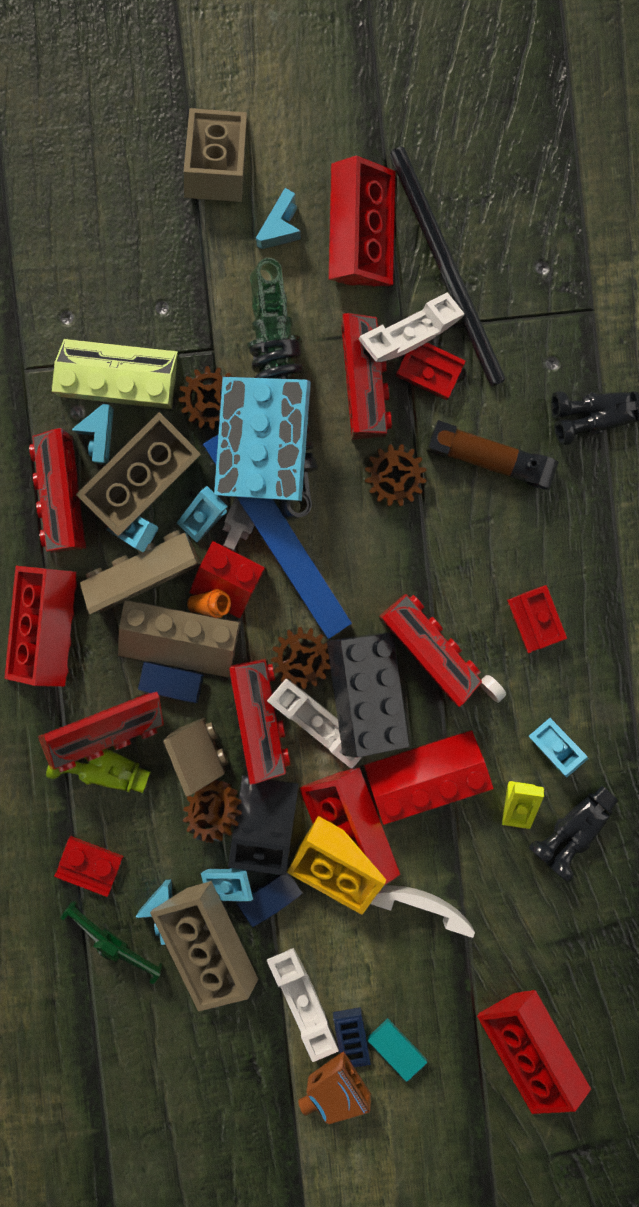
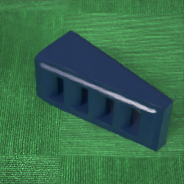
(348, 1017)

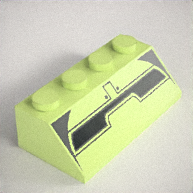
(115, 374)

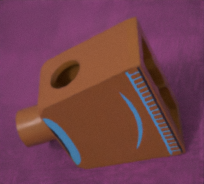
(336, 1092)

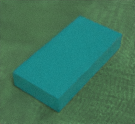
(397, 1050)

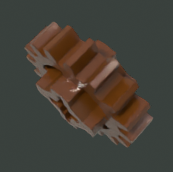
(201, 407)
(393, 463)
(295, 644)
(212, 811)

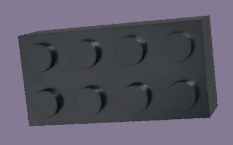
(368, 694)

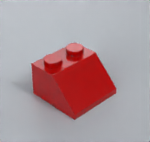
(229, 573)

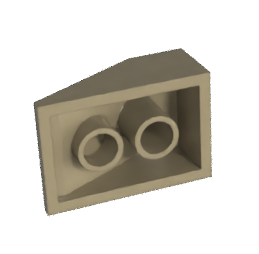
(215, 155)
(196, 755)

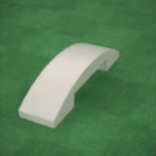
(413, 331)
(311, 717)
(452, 920)
(304, 1004)

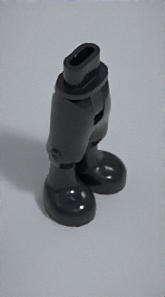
(604, 412)
(581, 828)

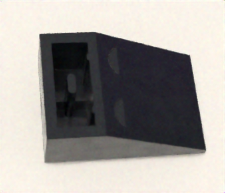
(264, 827)

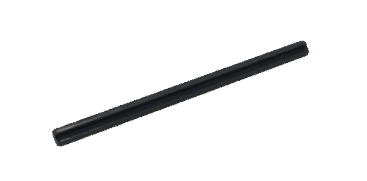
(447, 265)

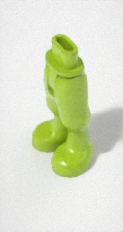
(108, 771)

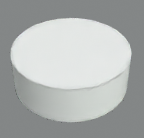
(492, 688)

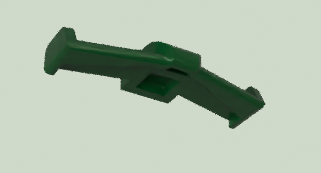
(111, 946)

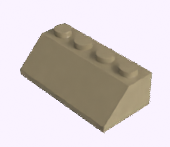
(138, 474)
(140, 573)
(177, 638)
(205, 947)

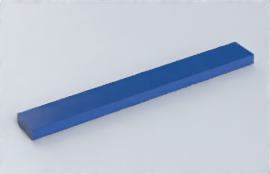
(292, 558)

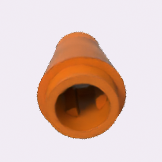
(211, 603)

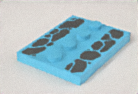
(262, 438)

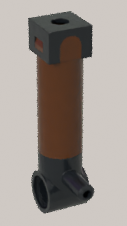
(530, 468)

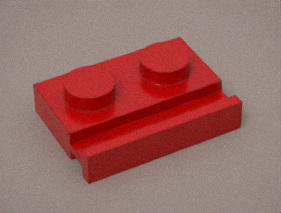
(431, 369)
(536, 619)
(89, 866)

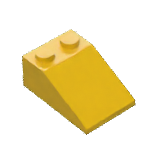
(336, 866)

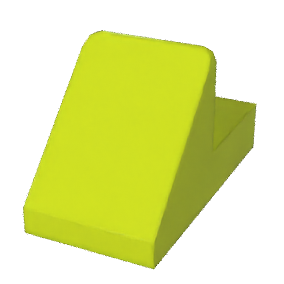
(521, 804)

